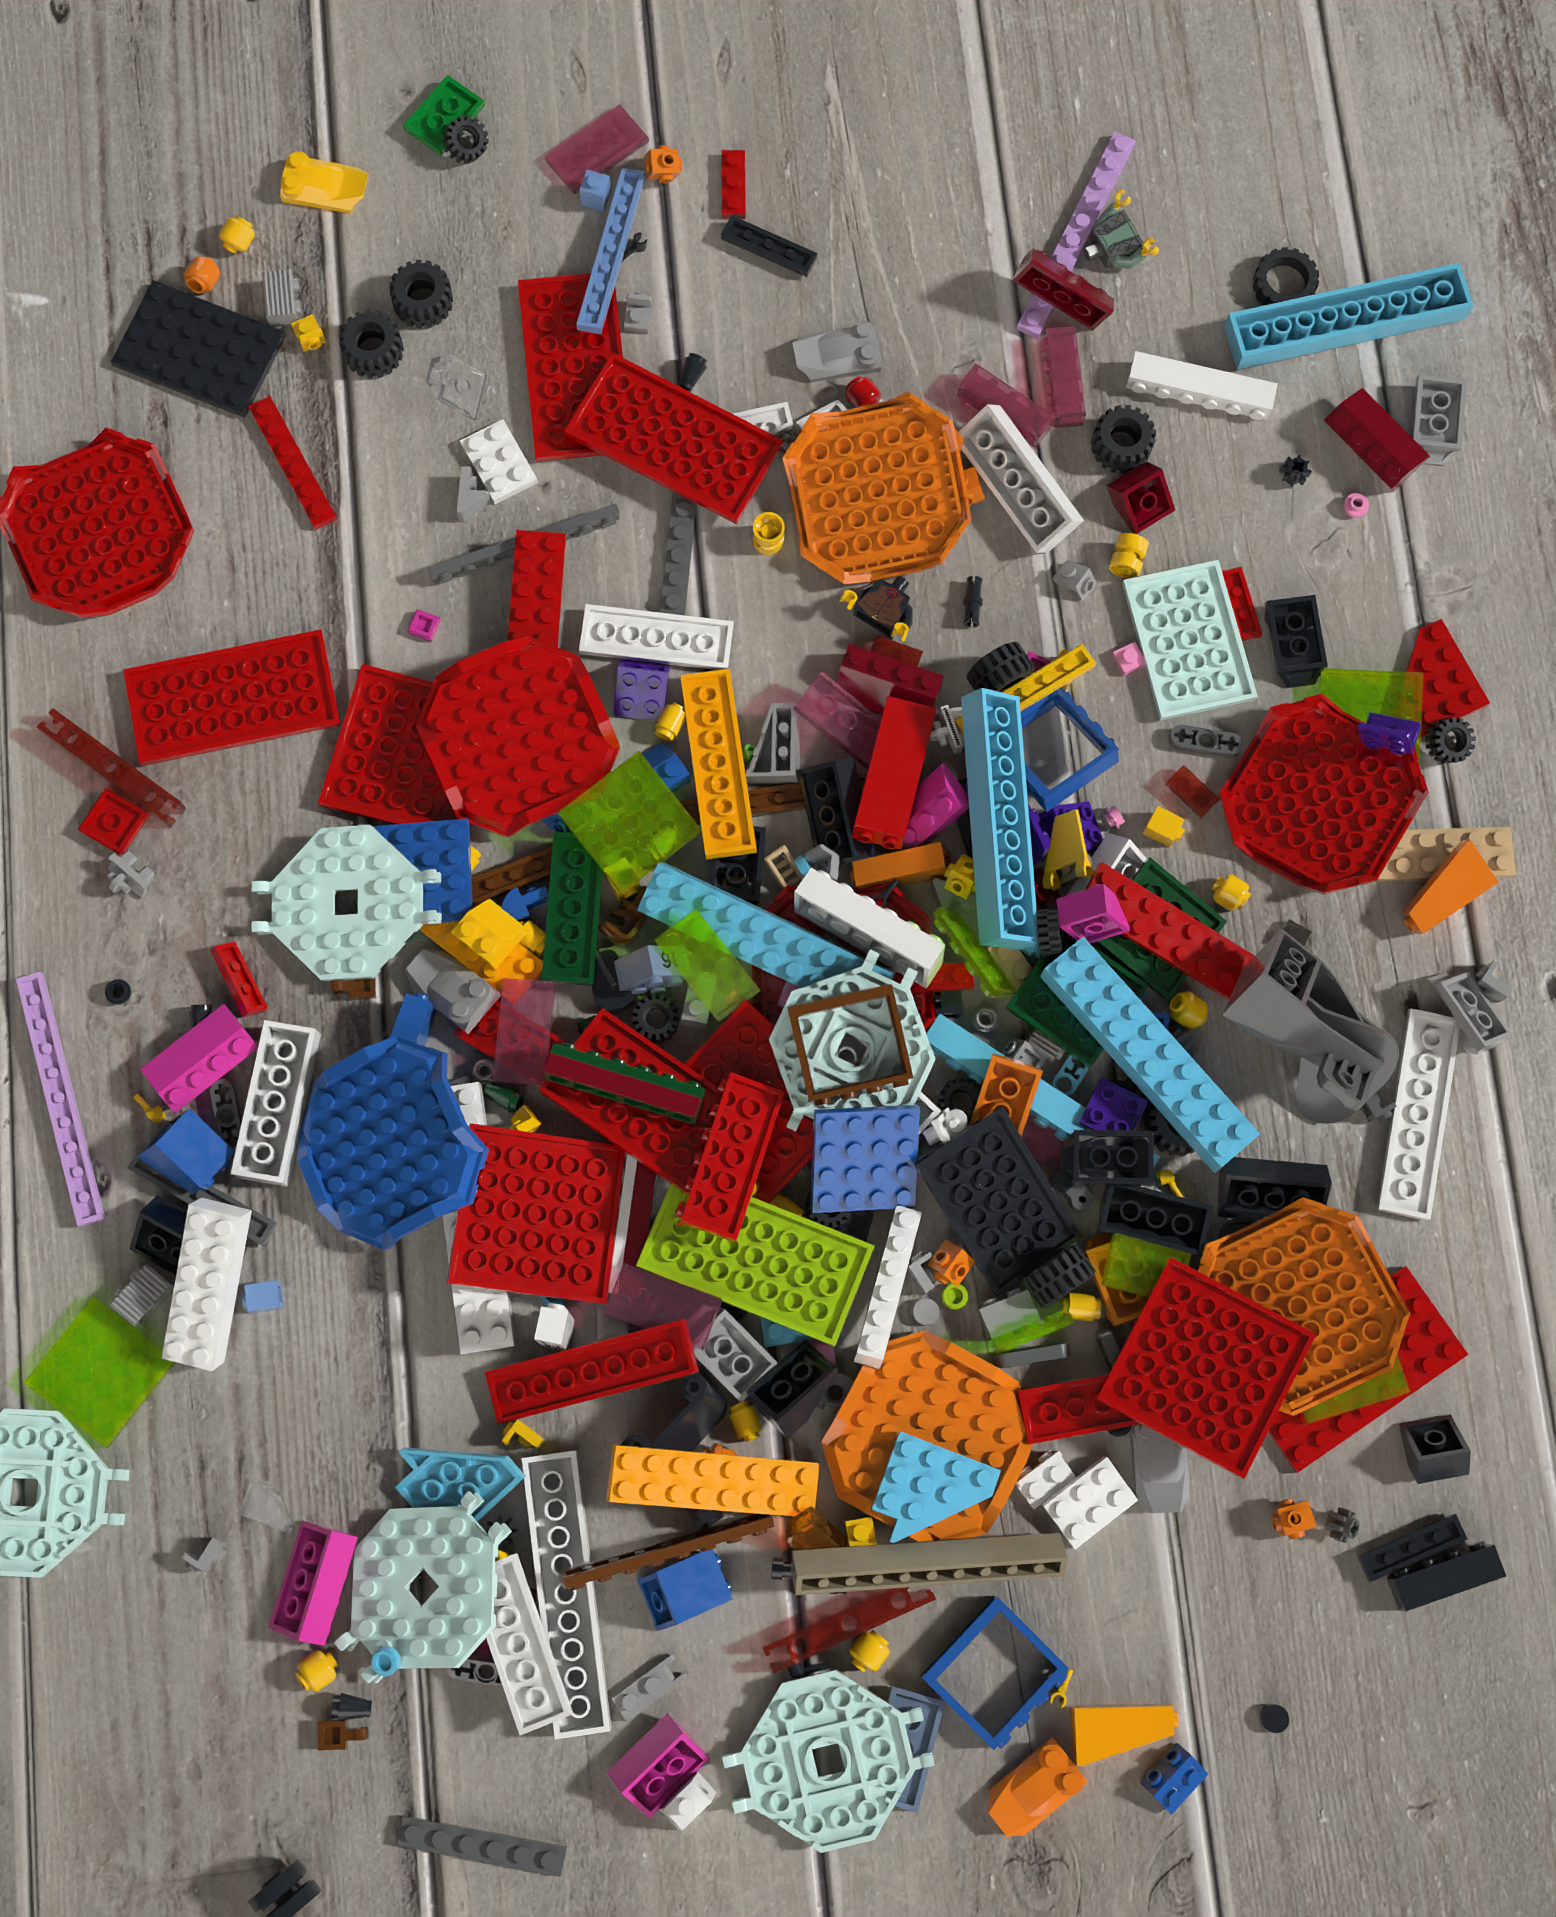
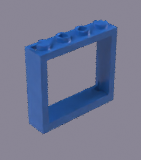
(1091, 730)
(1036, 1699)

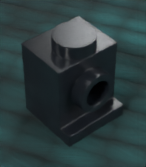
(949, 1003)
(704, 1518)

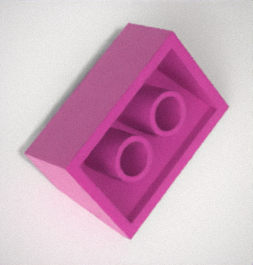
(935, 807)
(657, 1766)

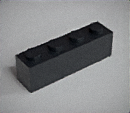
(1446, 1577)

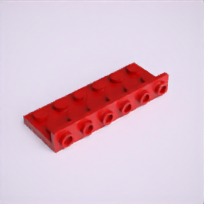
(730, 1156)

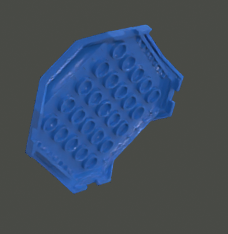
(388, 1143)

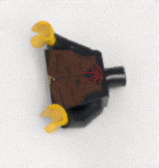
(883, 606)

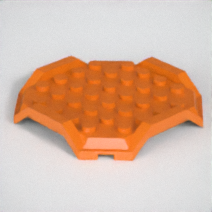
(878, 490)
(1326, 1277)
(939, 1397)

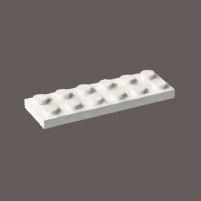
(656, 637)
(524, 1653)

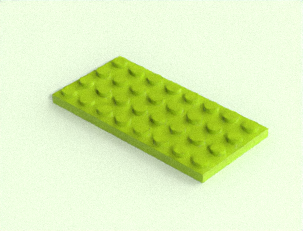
(775, 1269)

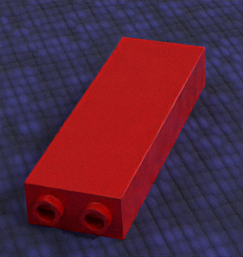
(894, 773)

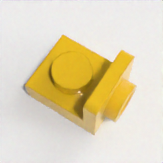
(308, 333)
(525, 1120)
(527, 1435)

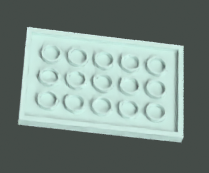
(1189, 640)

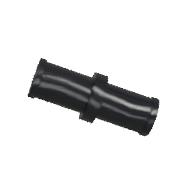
(972, 601)

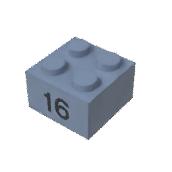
(646, 971)

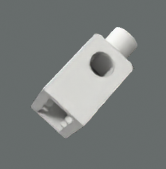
(688, 1801)

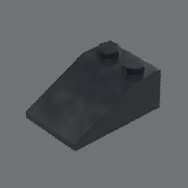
(793, 1388)

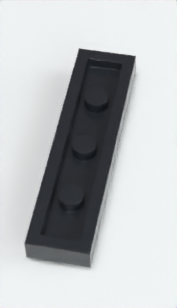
(769, 246)
(1412, 1547)

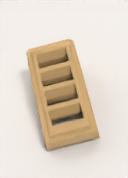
(788, 859)

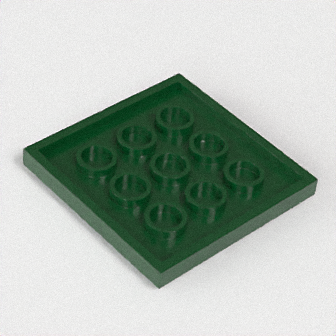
(1147, 967)
(1049, 1016)

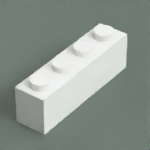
(554, 1327)

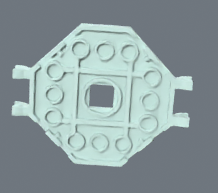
(387, 903)
(866, 1021)
(68, 1492)
(459, 1560)
(835, 1807)

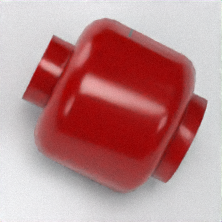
(862, 392)

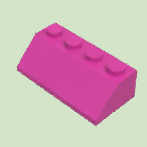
(199, 1058)
(313, 1583)

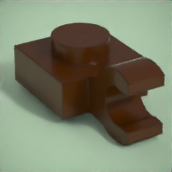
(357, 988)
(336, 1734)

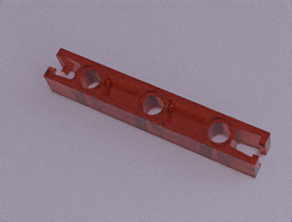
(99, 757)
(829, 1631)

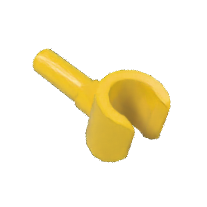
(154, 1114)
(1166, 1176)
(1062, 1689)

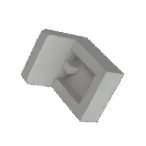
(1076, 578)
(824, 860)
(1491, 986)
(212, 1554)

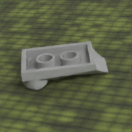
(838, 352)
(1439, 416)
(451, 988)
(1472, 1011)
(734, 1356)
(1159, 1471)

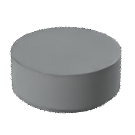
(926, 1312)

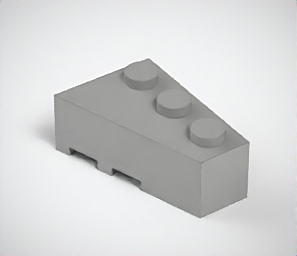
(778, 750)

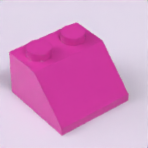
(1091, 914)

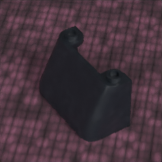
(694, 1423)

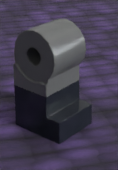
(1077, 1194)

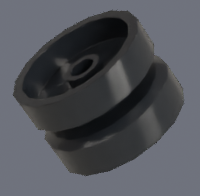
(283, 1893)

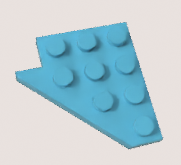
(446, 1476)
(929, 1485)

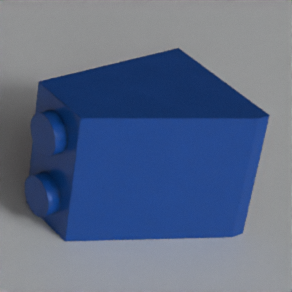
(188, 1152)
(685, 1589)

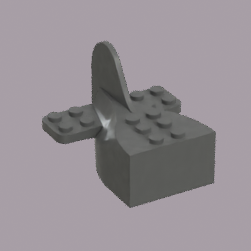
(1301, 1007)

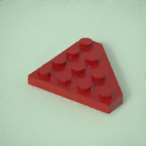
(1447, 679)

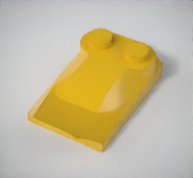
(321, 183)

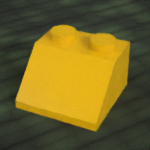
(489, 932)

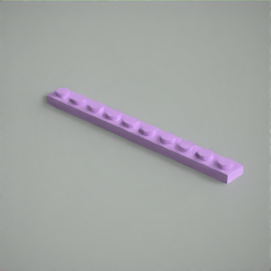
(1081, 224)
(60, 1099)

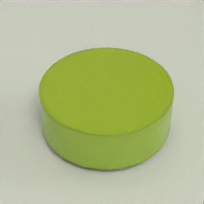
(954, 1297)

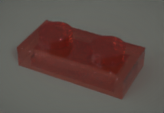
(897, 650)
(1192, 791)

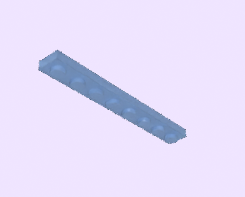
(611, 251)

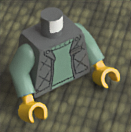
(1116, 238)

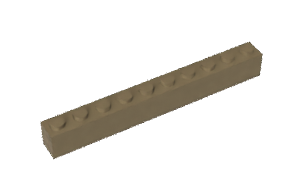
(928, 1563)

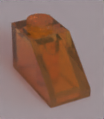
(813, 1531)

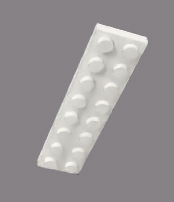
(1420, 1115)

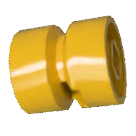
(768, 533)
(1128, 555)

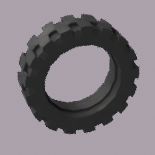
(1290, 258)

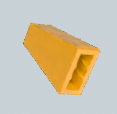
(1114, 1729)

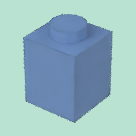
(595, 190)
(262, 1297)

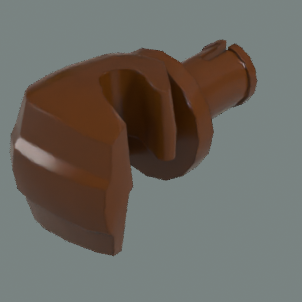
(630, 919)

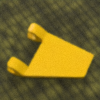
(1066, 849)

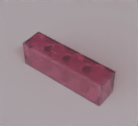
(1064, 376)
(983, 388)

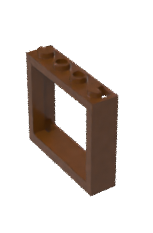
(841, 1001)

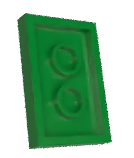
(439, 109)

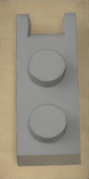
(647, 1689)

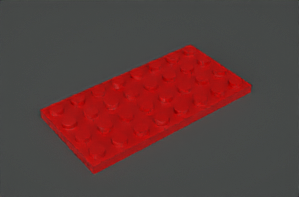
(561, 358)
(674, 438)
(231, 697)
(650, 1138)
(1424, 1354)

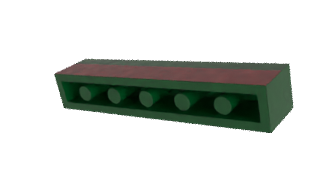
(624, 1083)

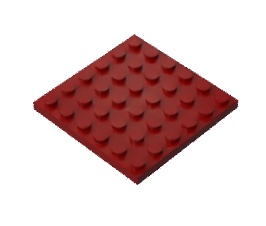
(379, 756)
(744, 1049)
(540, 1217)
(1206, 1367)

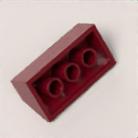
(1064, 289)
(1377, 438)
(875, 676)

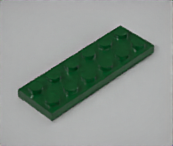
(572, 913)

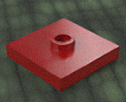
(113, 822)

